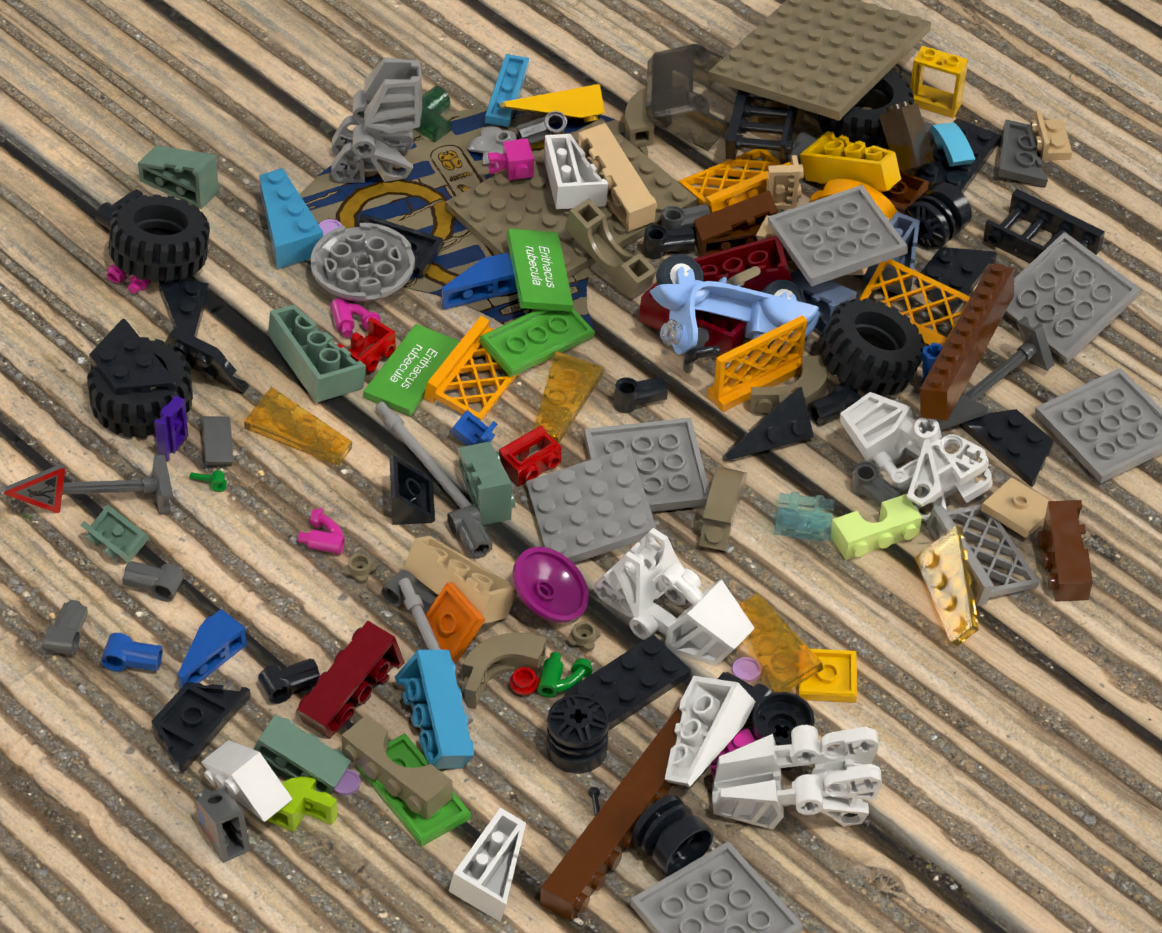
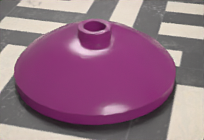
(550, 585)

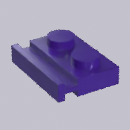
(172, 428)

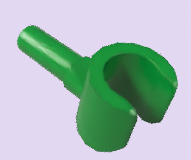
(216, 480)

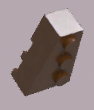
(733, 224)
(1064, 552)

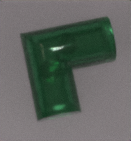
(432, 123)

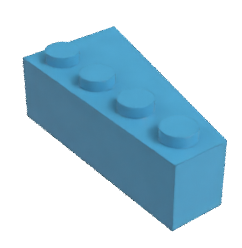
(288, 219)
(437, 708)

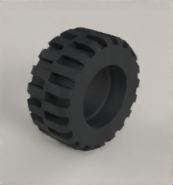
(864, 123)
(159, 238)
(871, 347)
(136, 412)

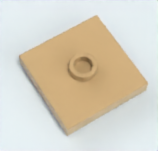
(1017, 507)

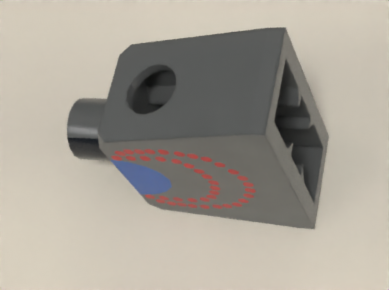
(218, 810)

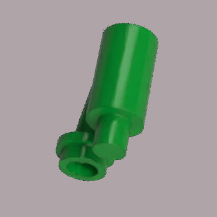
(550, 678)

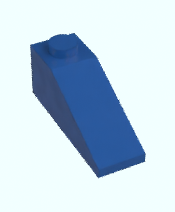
(483, 280)
(213, 645)

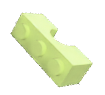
(857, 536)

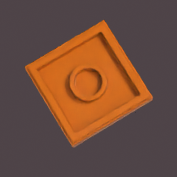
(454, 620)

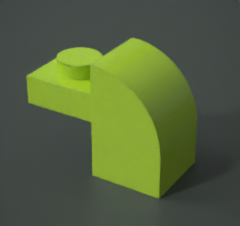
(305, 801)

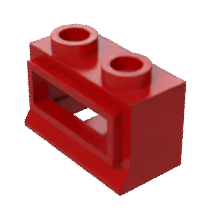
(374, 346)
(534, 465)

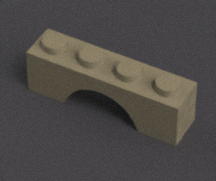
(591, 231)
(422, 788)

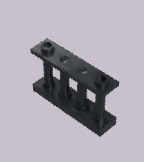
(740, 125)
(1040, 216)

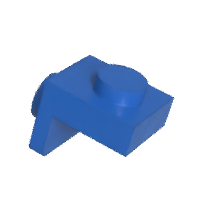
(472, 430)

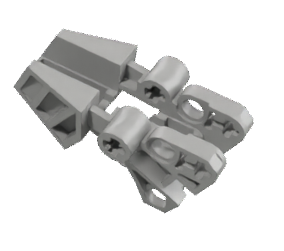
(384, 120)

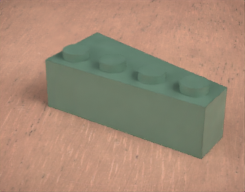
(312, 355)

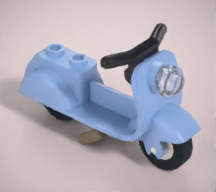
(684, 291)

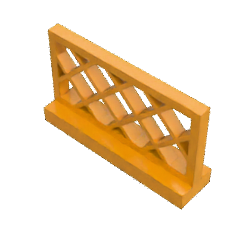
(737, 189)
(928, 335)
(457, 363)
(772, 368)

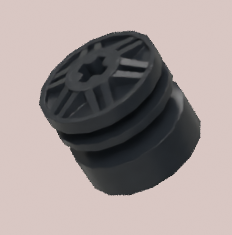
(941, 213)
(779, 715)
(577, 733)
(672, 834)

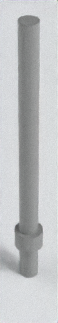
(396, 424)
(415, 606)

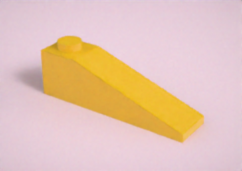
(573, 103)

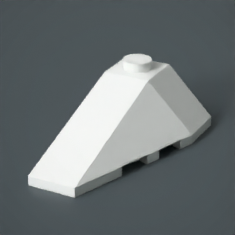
(709, 720)

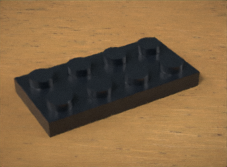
(982, 144)
(634, 679)

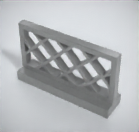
(982, 587)

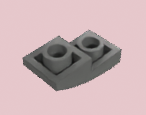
(217, 441)

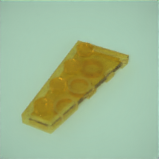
(566, 393)
(293, 426)
(948, 584)
(777, 647)

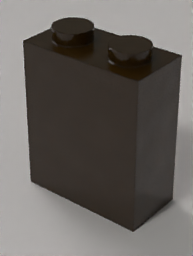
(906, 135)

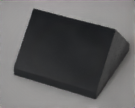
(410, 494)

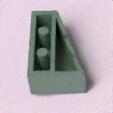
(181, 174)
(486, 482)
(300, 754)

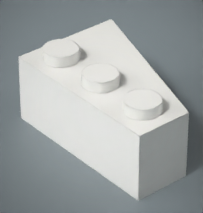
(570, 173)
(246, 779)
(489, 866)

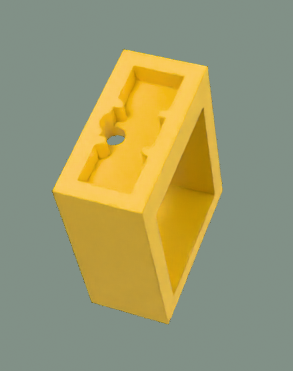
(945, 102)

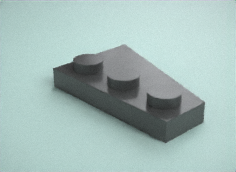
(1018, 155)

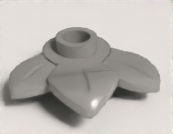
(491, 141)

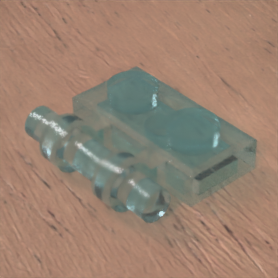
(804, 523)

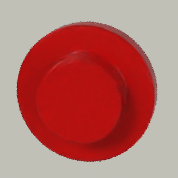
(524, 681)

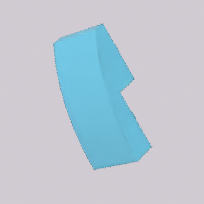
(953, 141)

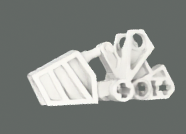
(888, 434)
(703, 631)
(750, 777)

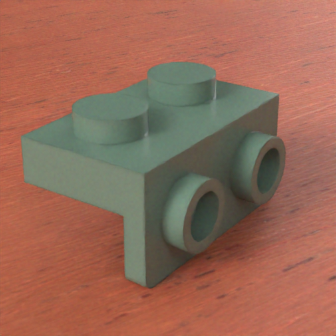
(117, 533)

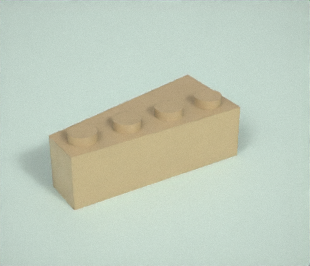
(626, 192)
(438, 564)

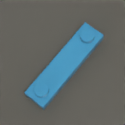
(507, 88)

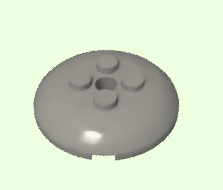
(362, 262)

